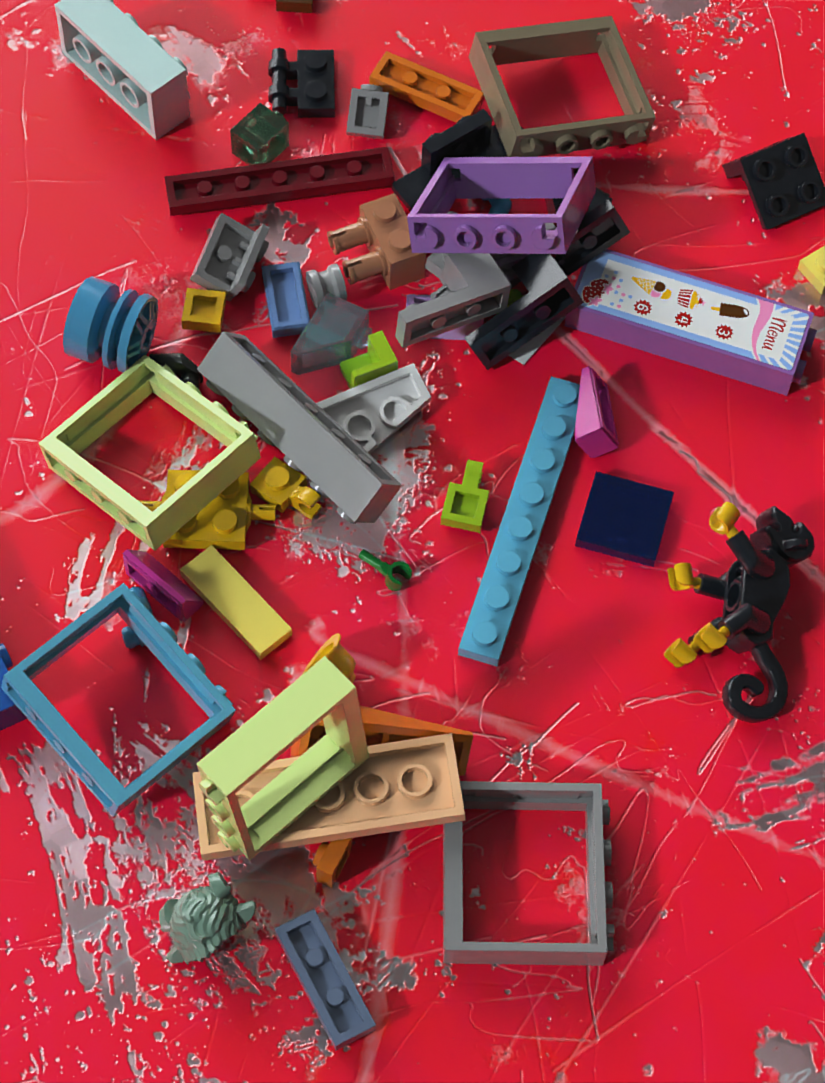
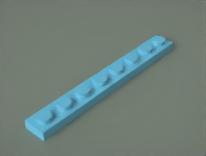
(521, 525)

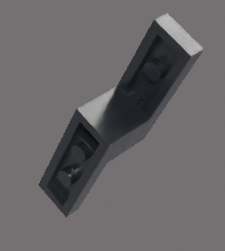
(548, 287)

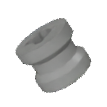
(326, 281)

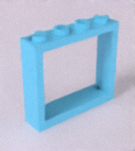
(65, 740)

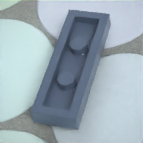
(325, 979)

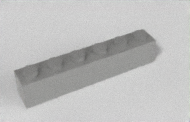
(298, 429)

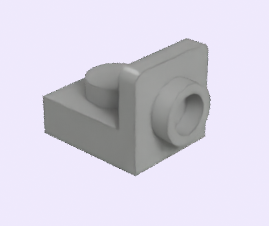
(368, 112)

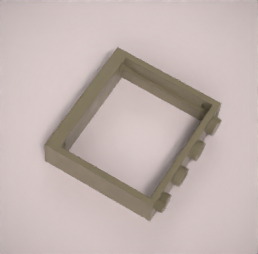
(556, 41)

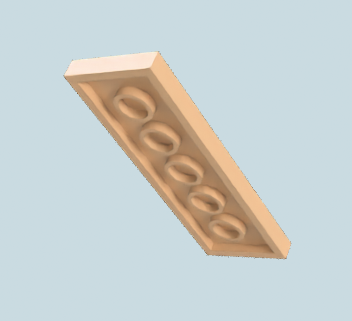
(393, 790)

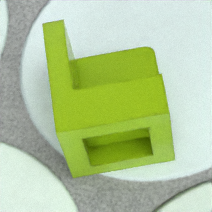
(370, 365)

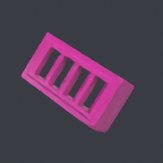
(594, 418)

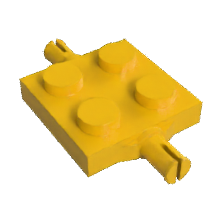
(222, 521)

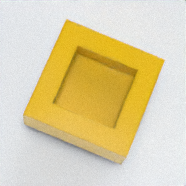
(203, 310)

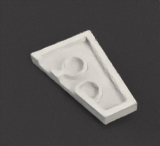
(379, 406)

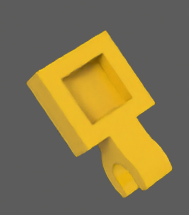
(285, 487)

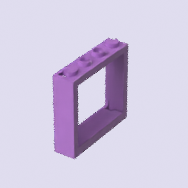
(502, 178)

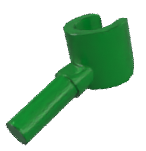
(387, 569)

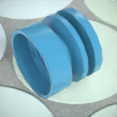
(109, 324)

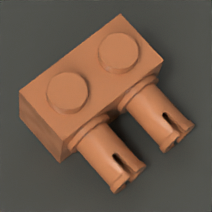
(386, 234)

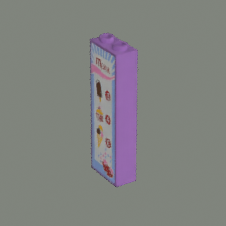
(692, 321)

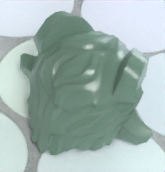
(203, 920)

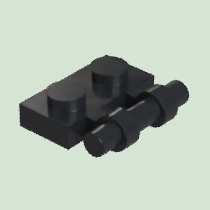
(315, 83)

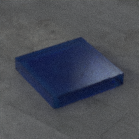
(624, 519)

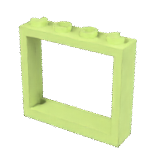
(109, 406)
(313, 697)

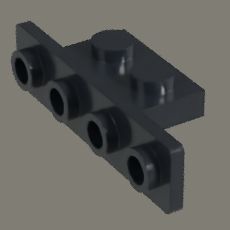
(468, 138)

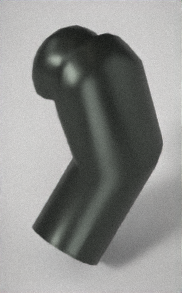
(181, 366)

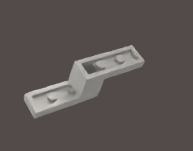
(476, 293)

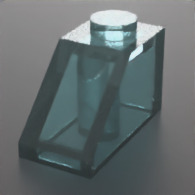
(331, 335)

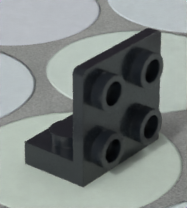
(780, 180)

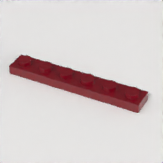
(279, 181)

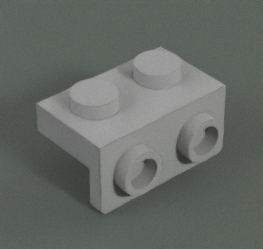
(230, 256)

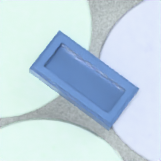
(285, 299)

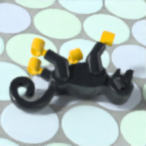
(752, 599)

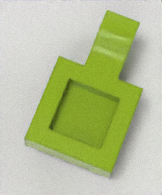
(466, 502)

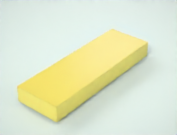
(236, 602)

